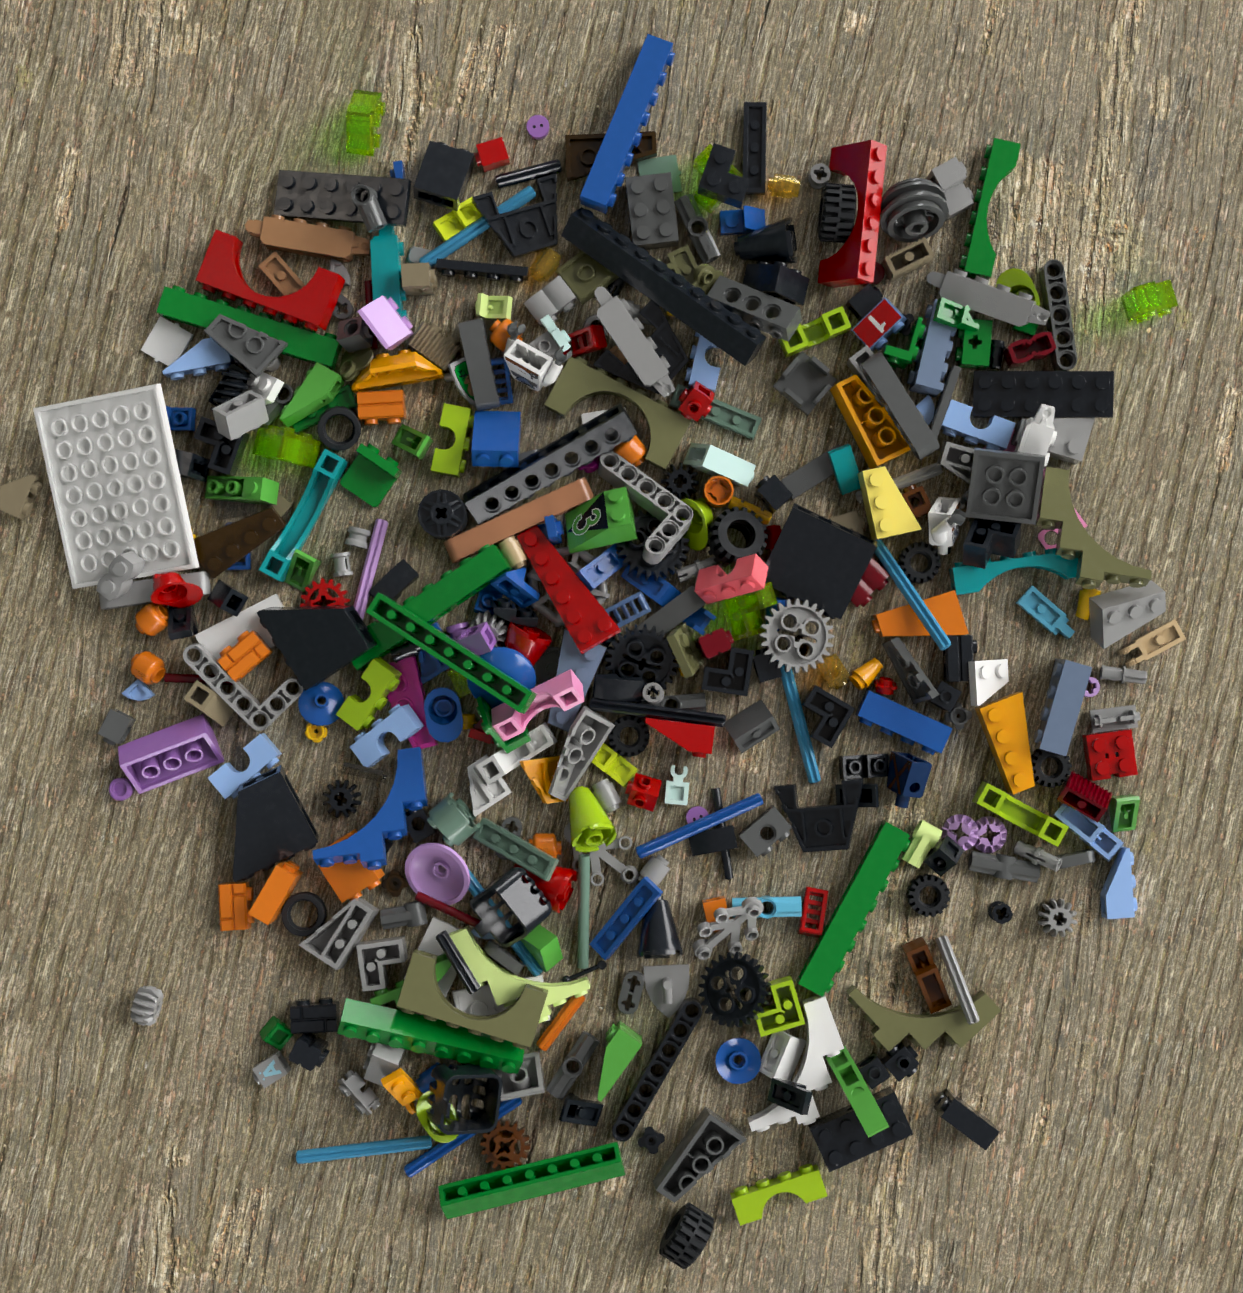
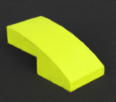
(456, 220)
(614, 765)

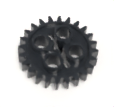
(633, 553)
(649, 642)
(751, 980)

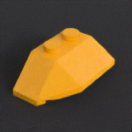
(396, 371)

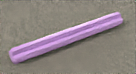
(370, 566)

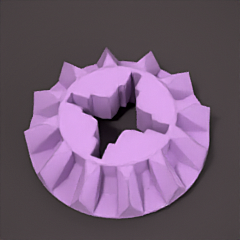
(968, 826)
(997, 841)

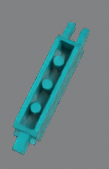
(386, 267)

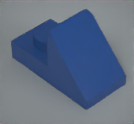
(741, 221)
(514, 587)

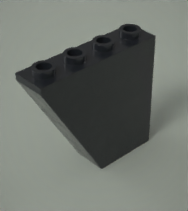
(317, 639)
(269, 824)

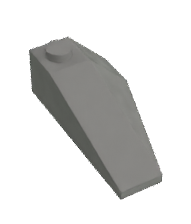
(580, 748)

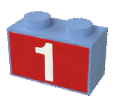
(879, 325)

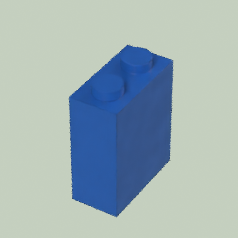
(496, 439)

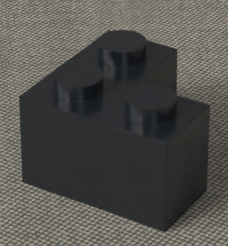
(718, 182)
(777, 281)
(226, 452)
(990, 538)
(734, 679)
(832, 712)

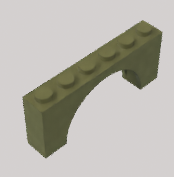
(581, 382)
(422, 995)

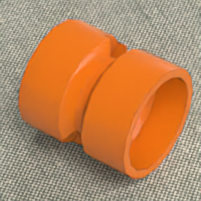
(718, 491)

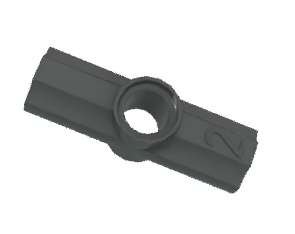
(692, 216)
(692, 702)
(1003, 866)
(564, 1076)

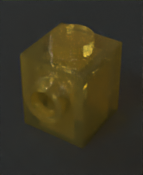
(833, 672)

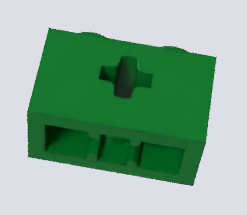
(979, 356)

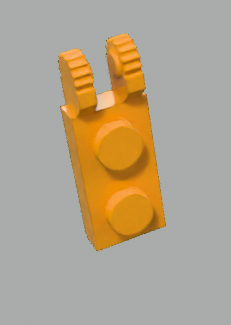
(402, 1089)

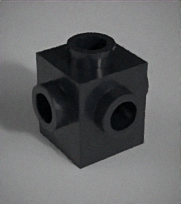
(904, 1068)

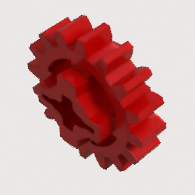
(324, 591)

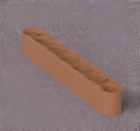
(518, 520)

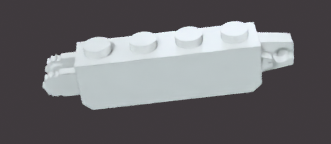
(1038, 433)

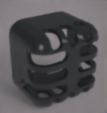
(520, 898)
(481, 1119)

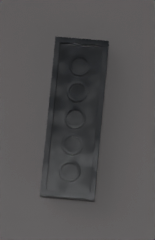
(329, 196)
(1022, 392)

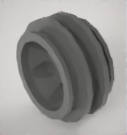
(913, 210)

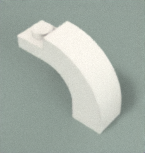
(503, 763)

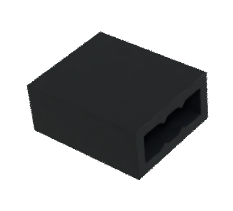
(443, 175)
(965, 1119)

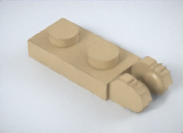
(1154, 642)

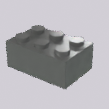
(652, 211)

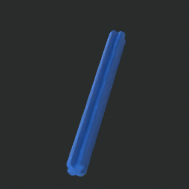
(699, 825)
(443, 1148)

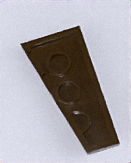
(583, 149)
(230, 543)

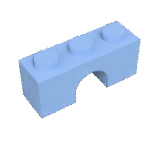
(701, 370)
(994, 436)
(371, 747)
(261, 754)

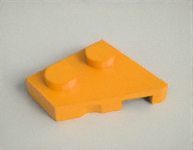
(540, 773)

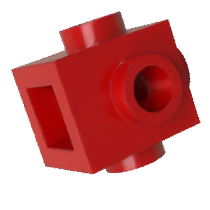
(696, 401)
(643, 791)

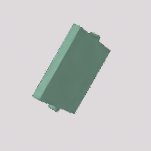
(662, 165)

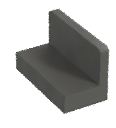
(751, 726)

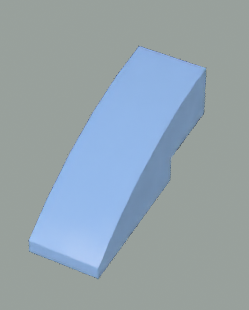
(1090, 832)

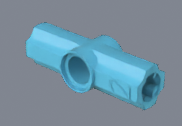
(782, 906)

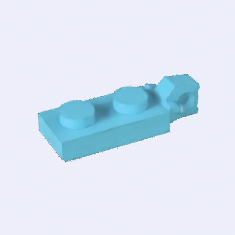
(1045, 612)

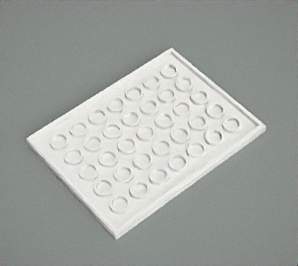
(116, 483)

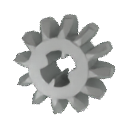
(496, 625)
(1063, 910)
(146, 1005)

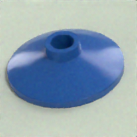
(321, 714)
(738, 1072)

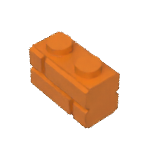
(381, 406)
(244, 655)
(235, 905)

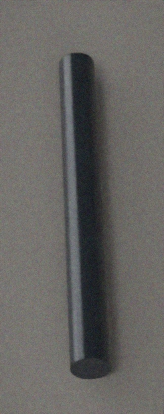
(725, 855)

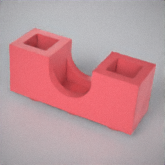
(746, 577)

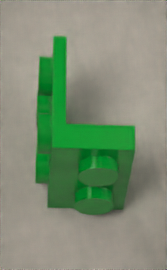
(901, 358)
(370, 475)
(484, 712)

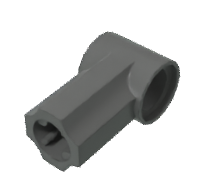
(370, 208)
(274, 409)
(409, 915)

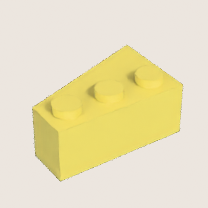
(884, 505)

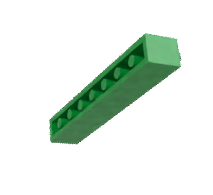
(200, 313)
(440, 598)
(451, 653)
(853, 908)
(421, 1035)
(531, 1180)

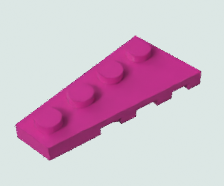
(411, 692)

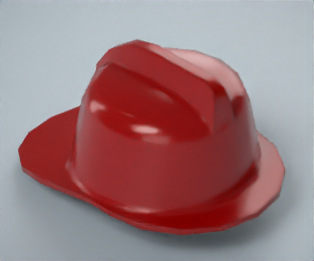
(173, 591)

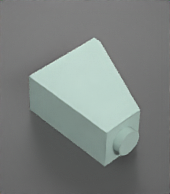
(719, 462)

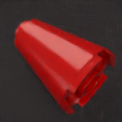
(528, 641)
(558, 888)

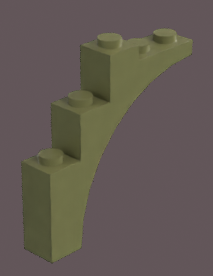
(1073, 541)
(923, 1028)

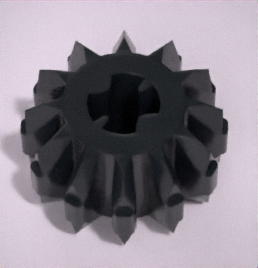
(686, 476)
(335, 803)

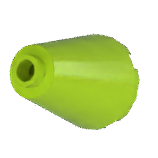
(588, 821)

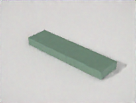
(725, 416)
(516, 849)

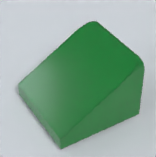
(275, 1033)

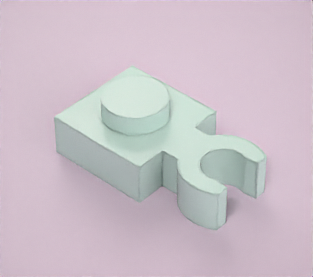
(559, 337)
(677, 790)

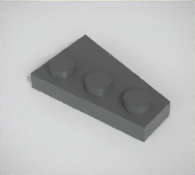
(247, 346)
(911, 675)

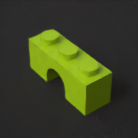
(816, 332)
(451, 461)
(381, 679)

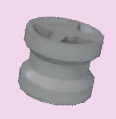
(357, 537)

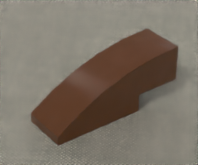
(926, 975)

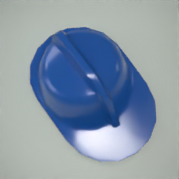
(443, 714)

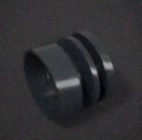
(456, 514)

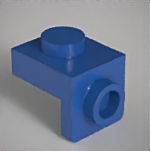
(552, 529)

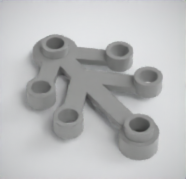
(607, 857)
(749, 911)

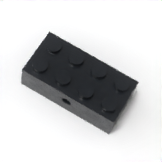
(844, 1139)

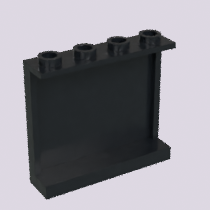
(818, 561)

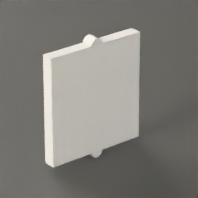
(166, 341)

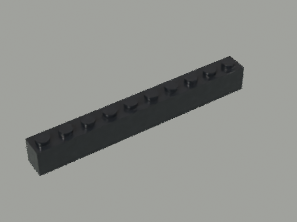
(663, 286)

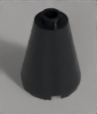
(769, 243)
(659, 933)

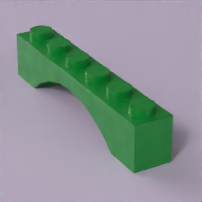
(1000, 162)

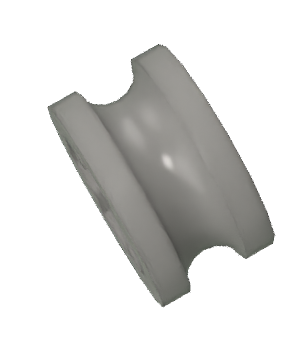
(658, 688)

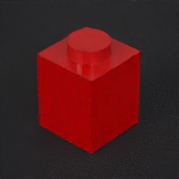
(492, 154)

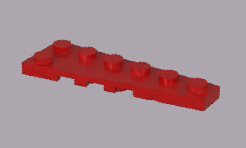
(576, 605)

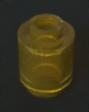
(784, 186)
(545, 265)

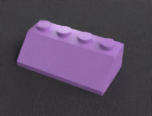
(170, 754)

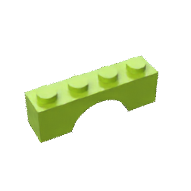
(1020, 814)
(751, 1201)

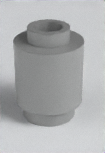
(606, 795)
(655, 869)

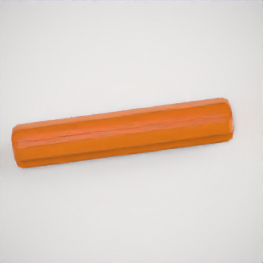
(559, 1022)

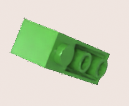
(314, 393)
(242, 489)

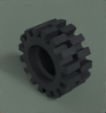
(931, 556)
(641, 743)
(1055, 779)
(914, 895)

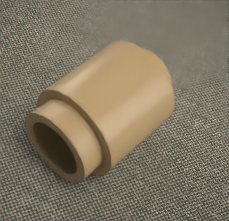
(513, 552)

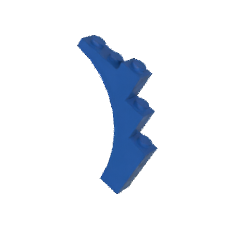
(390, 822)

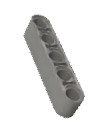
(142, 590)

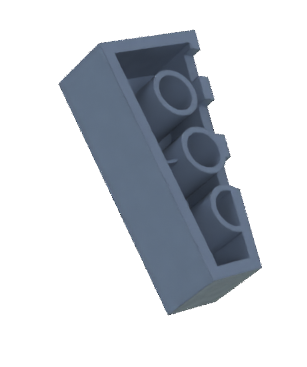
(931, 356)
(584, 668)
(1062, 706)

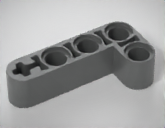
(479, 364)

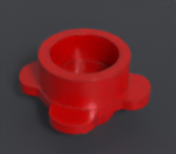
(885, 685)

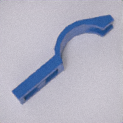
(663, 593)

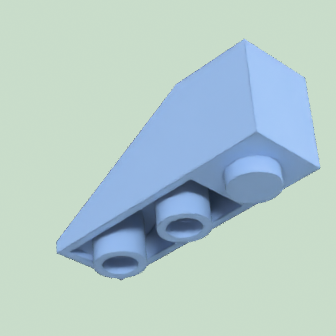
(199, 359)
(1117, 892)

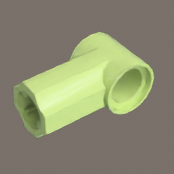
(924, 838)

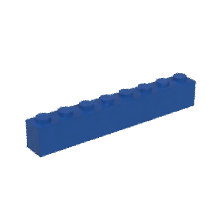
(627, 123)

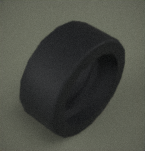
(326, 440)
(286, 913)

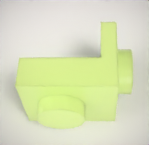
(493, 307)

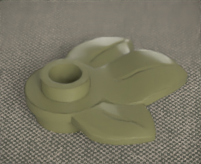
(705, 277)
(353, 363)

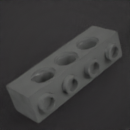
(785, 315)

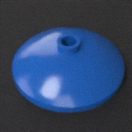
(511, 663)

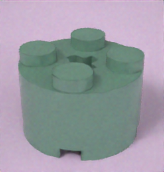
(453, 820)

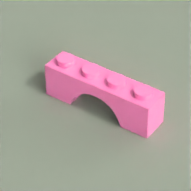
(561, 691)

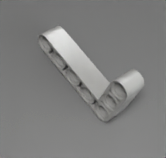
(649, 502)
(240, 691)

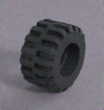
(836, 212)
(747, 525)
(686, 1235)

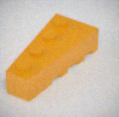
(868, 422)
(1008, 739)

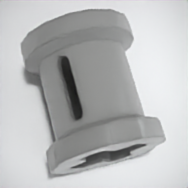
(825, 171)
(342, 564)

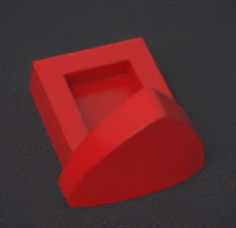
(479, 734)

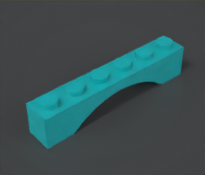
(315, 497)
(971, 579)

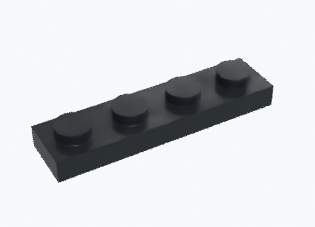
(754, 146)
(472, 270)

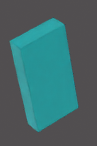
(844, 468)

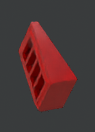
(595, 339)
(805, 910)

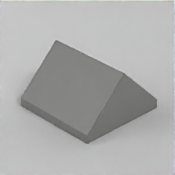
(528, 1080)

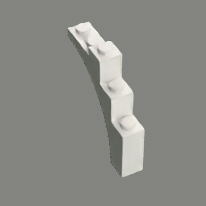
(821, 1041)

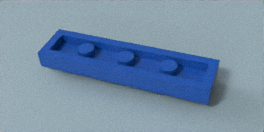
(626, 918)

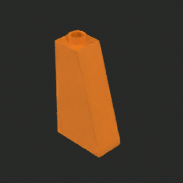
(905, 622)

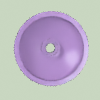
(428, 876)

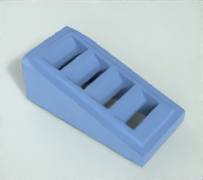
(646, 609)

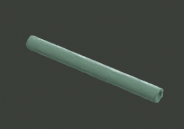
(583, 910)

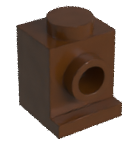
(919, 493)

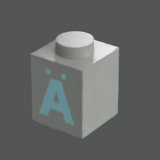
(271, 1069)

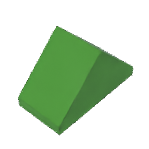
(412, 441)
(301, 570)
(1124, 812)
(543, 947)

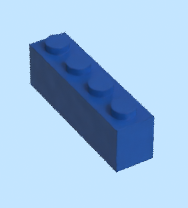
(904, 722)

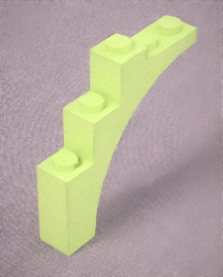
(506, 985)

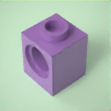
(478, 639)

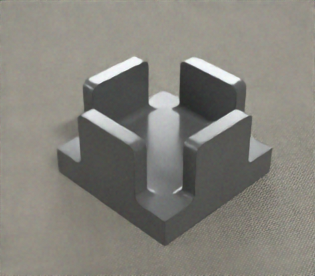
(805, 382)

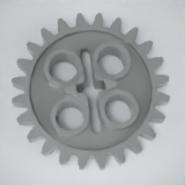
(791, 656)

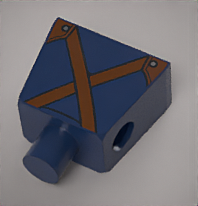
(907, 777)

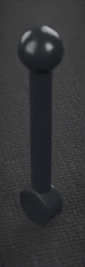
(601, 965)

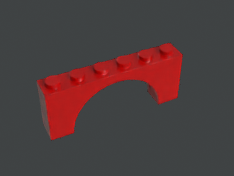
(856, 259)
(309, 305)

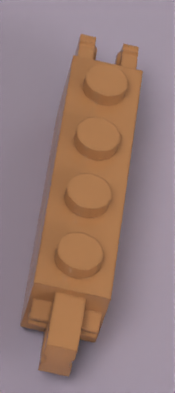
(308, 239)

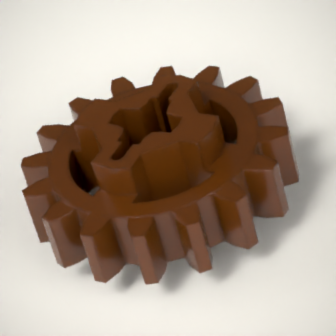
(511, 1152)

